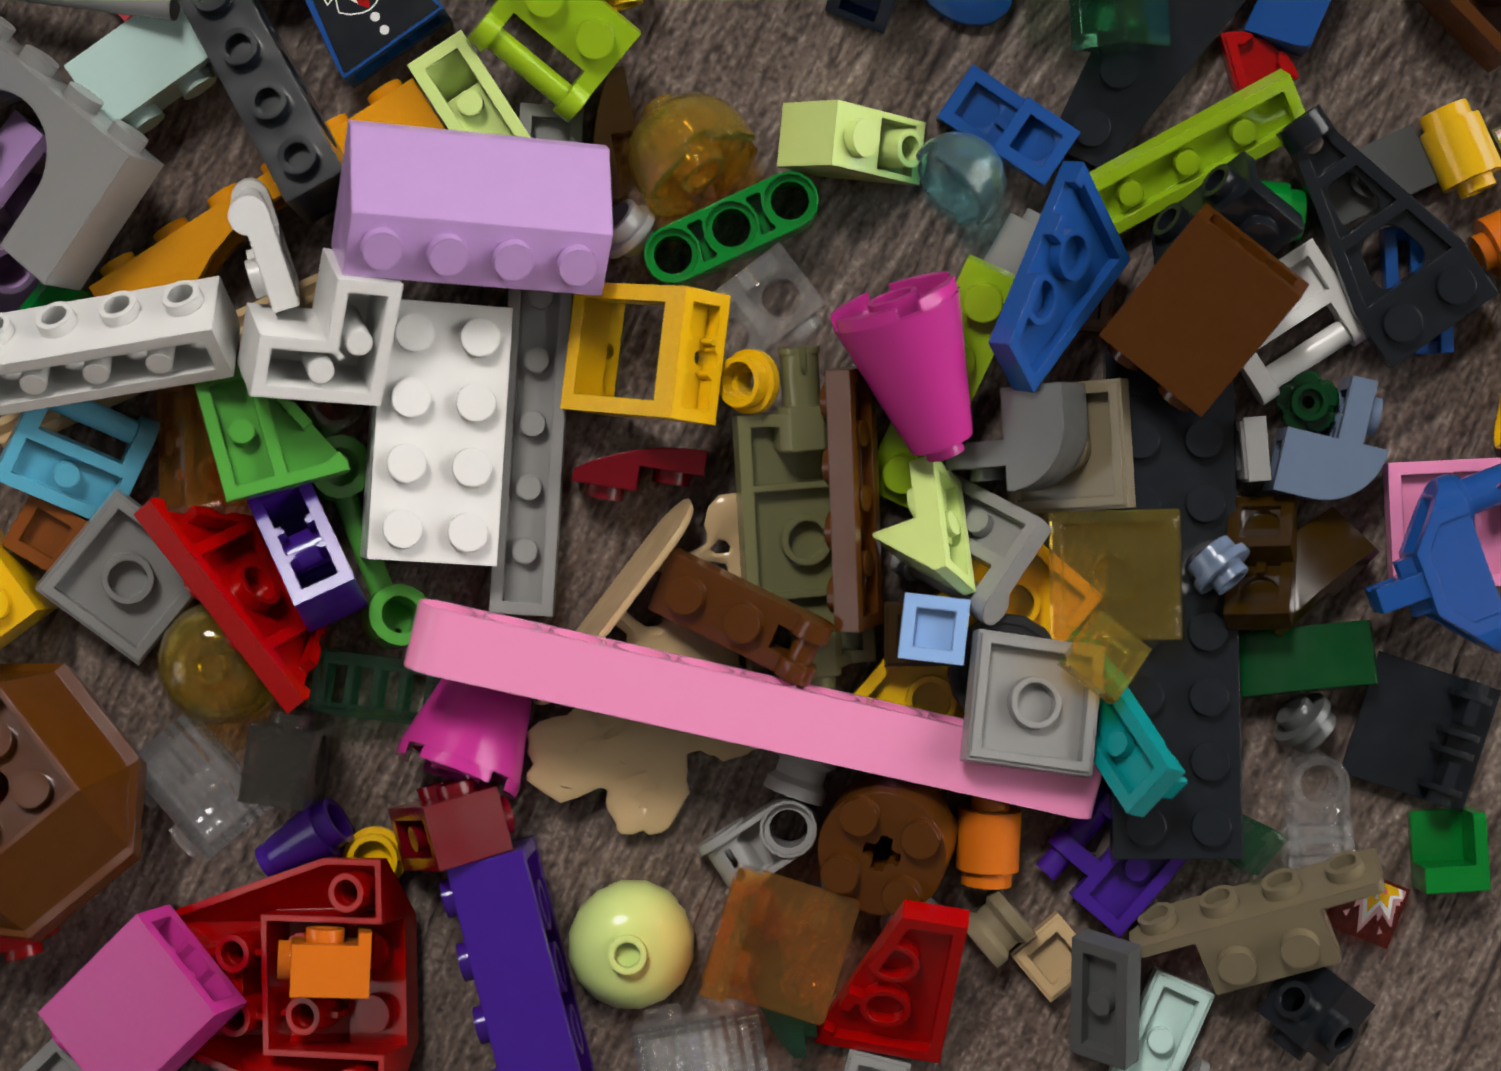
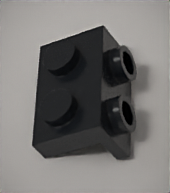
(1238, 197)

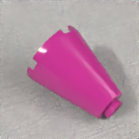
(913, 360)
(471, 734)

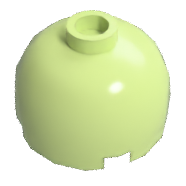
(631, 944)

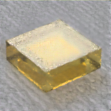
(1104, 657)

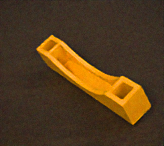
(201, 246)

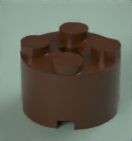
(880, 874)

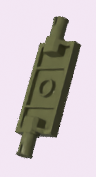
(786, 507)

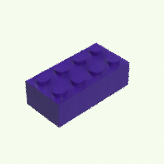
(516, 962)

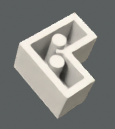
(324, 351)

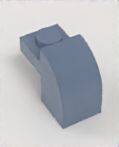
(1335, 463)

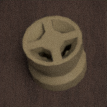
(998, 927)

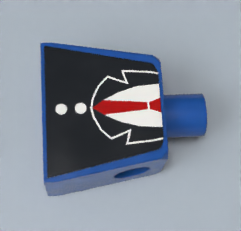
(373, 33)

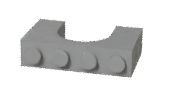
(90, 174)

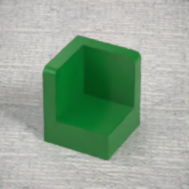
(1449, 850)

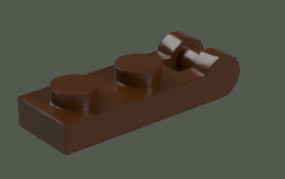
(739, 616)

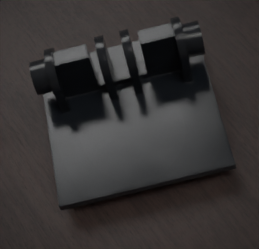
(1421, 731)

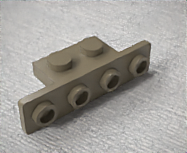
(1264, 925)

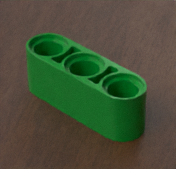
(751, 204)

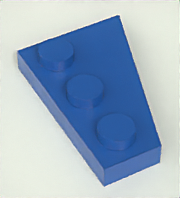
(1060, 279)

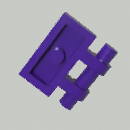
(1110, 888)

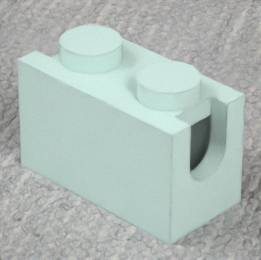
(144, 69)

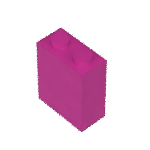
(143, 999)

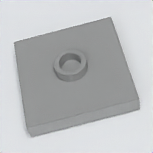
(117, 580)
(1026, 707)

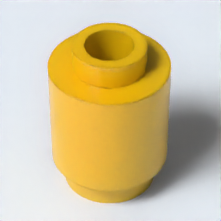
(1460, 149)

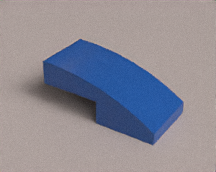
(1017, 128)

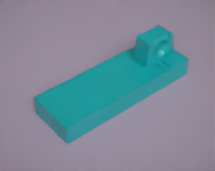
(1134, 756)

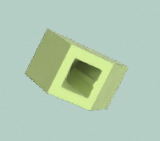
(849, 142)

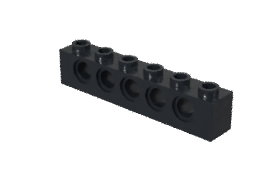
(271, 101)

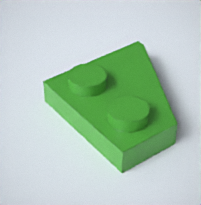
(262, 441)

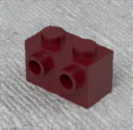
(452, 825)

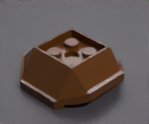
(69, 799)

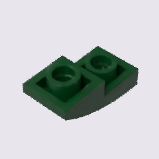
(1307, 659)

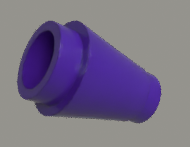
(306, 837)

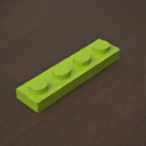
(1181, 157)
(982, 298)

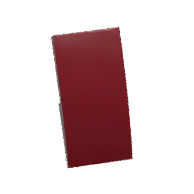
(622, 471)

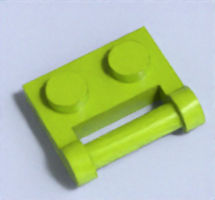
(583, 30)

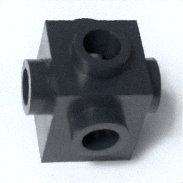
(1315, 1014)

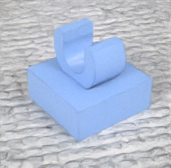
(933, 628)

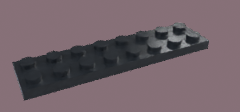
(1193, 682)

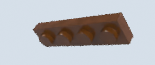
(854, 513)

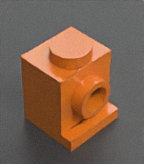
(327, 963)

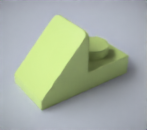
(464, 89)
(938, 533)

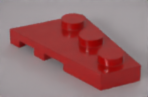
(903, 986)

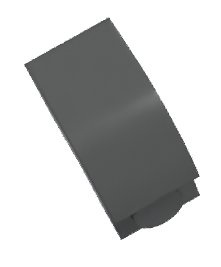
(1040, 443)

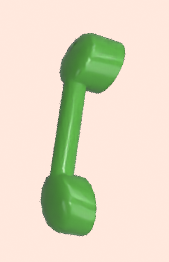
(389, 605)

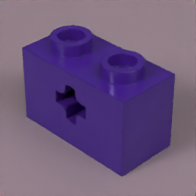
(308, 555)

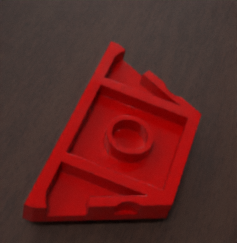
(241, 588)

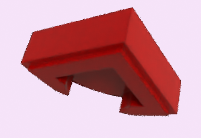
(1251, 59)

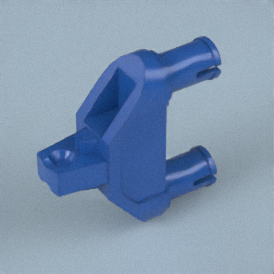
(1443, 563)

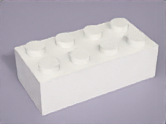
(439, 437)

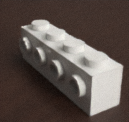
(117, 344)

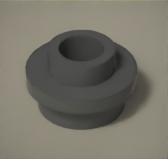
(1305, 722)

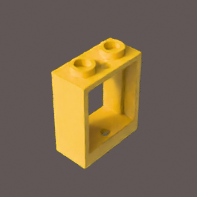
(683, 389)

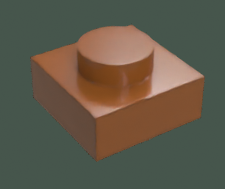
(42, 532)

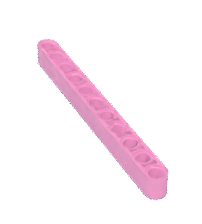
(723, 704)

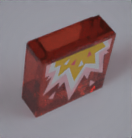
(1373, 916)

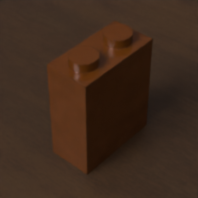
(1202, 311)

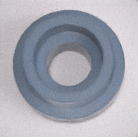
(1219, 566)

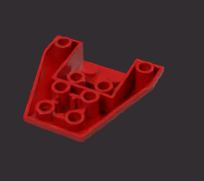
(312, 1034)

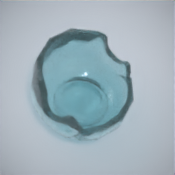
(962, 176)

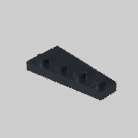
(1125, 89)

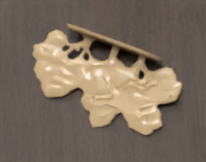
(632, 760)

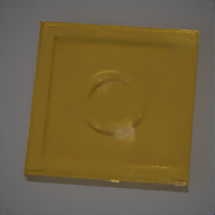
(1118, 565)

